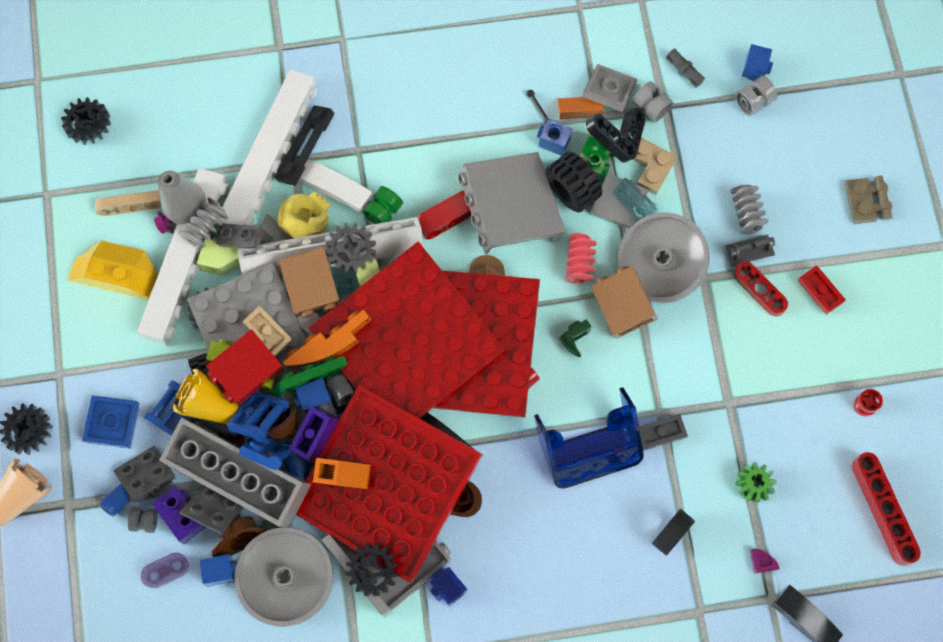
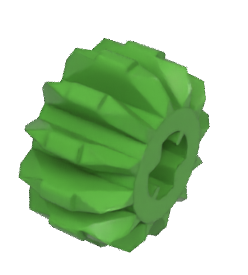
(747, 483)

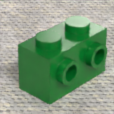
(596, 156)

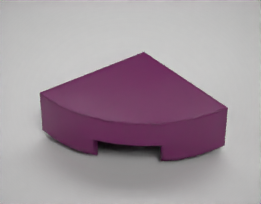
(762, 561)

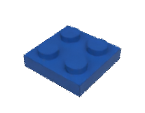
(111, 422)

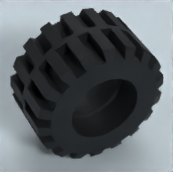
(574, 181)

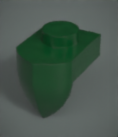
(574, 333)

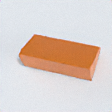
(578, 108)

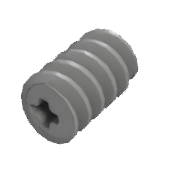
(748, 208)
(203, 223)

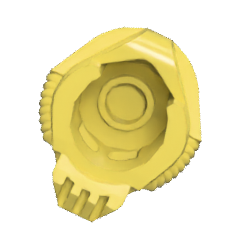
(303, 215)

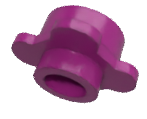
(163, 223)

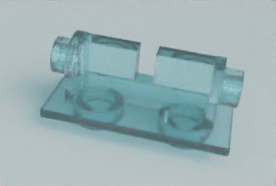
(634, 200)

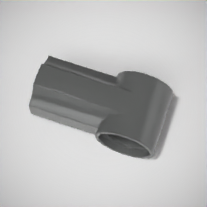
(340, 392)

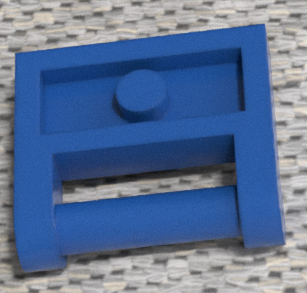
(252, 411)
(172, 418)
(260, 452)

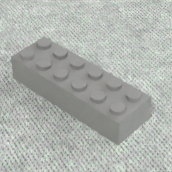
(218, 466)

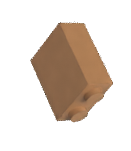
(309, 282)
(624, 301)

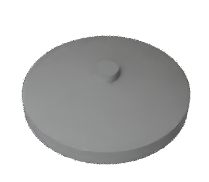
(667, 256)
(283, 577)

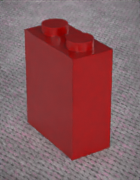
(244, 368)

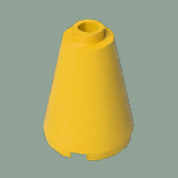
(204, 399)

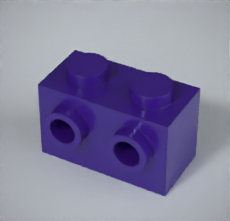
(313, 433)
(169, 509)

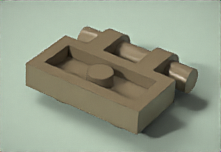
(862, 203)

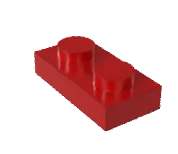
(821, 290)

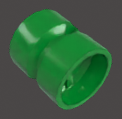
(384, 205)

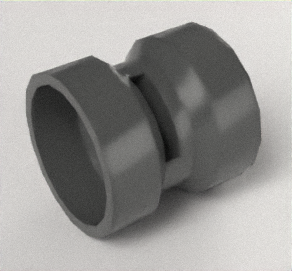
(142, 520)

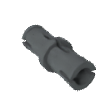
(685, 68)

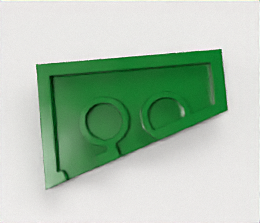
(290, 381)

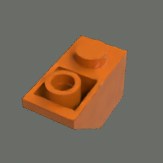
(341, 473)

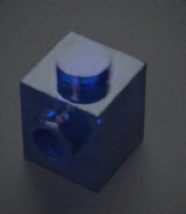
(447, 586)

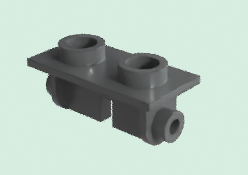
(751, 249)

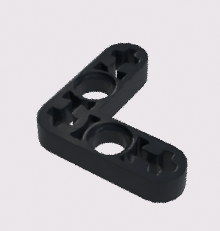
(623, 146)

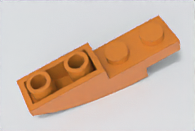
(320, 347)

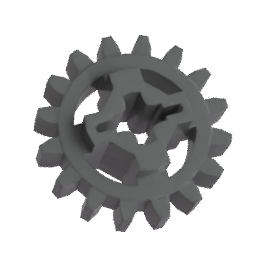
(341, 249)

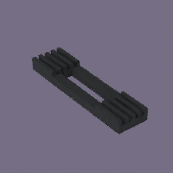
(318, 120)

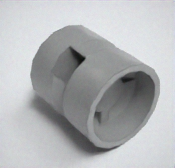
(756, 95)
(651, 100)

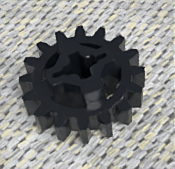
(85, 119)
(25, 418)
(374, 560)

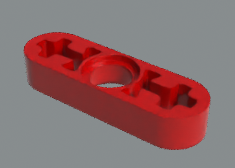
(760, 279)

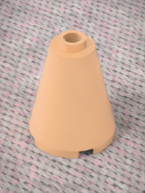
(20, 489)

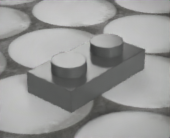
(662, 432)

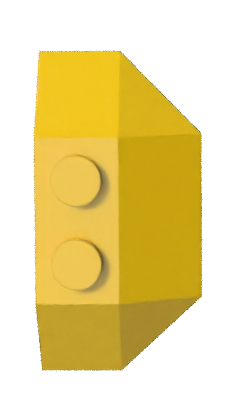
(115, 270)

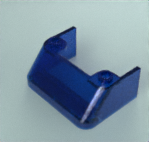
(595, 452)

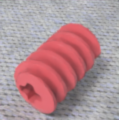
(579, 258)

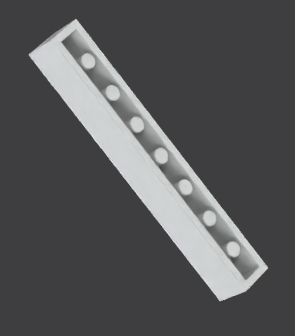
(269, 148)
(391, 240)
(177, 272)

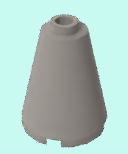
(179, 197)

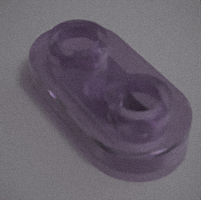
(165, 570)

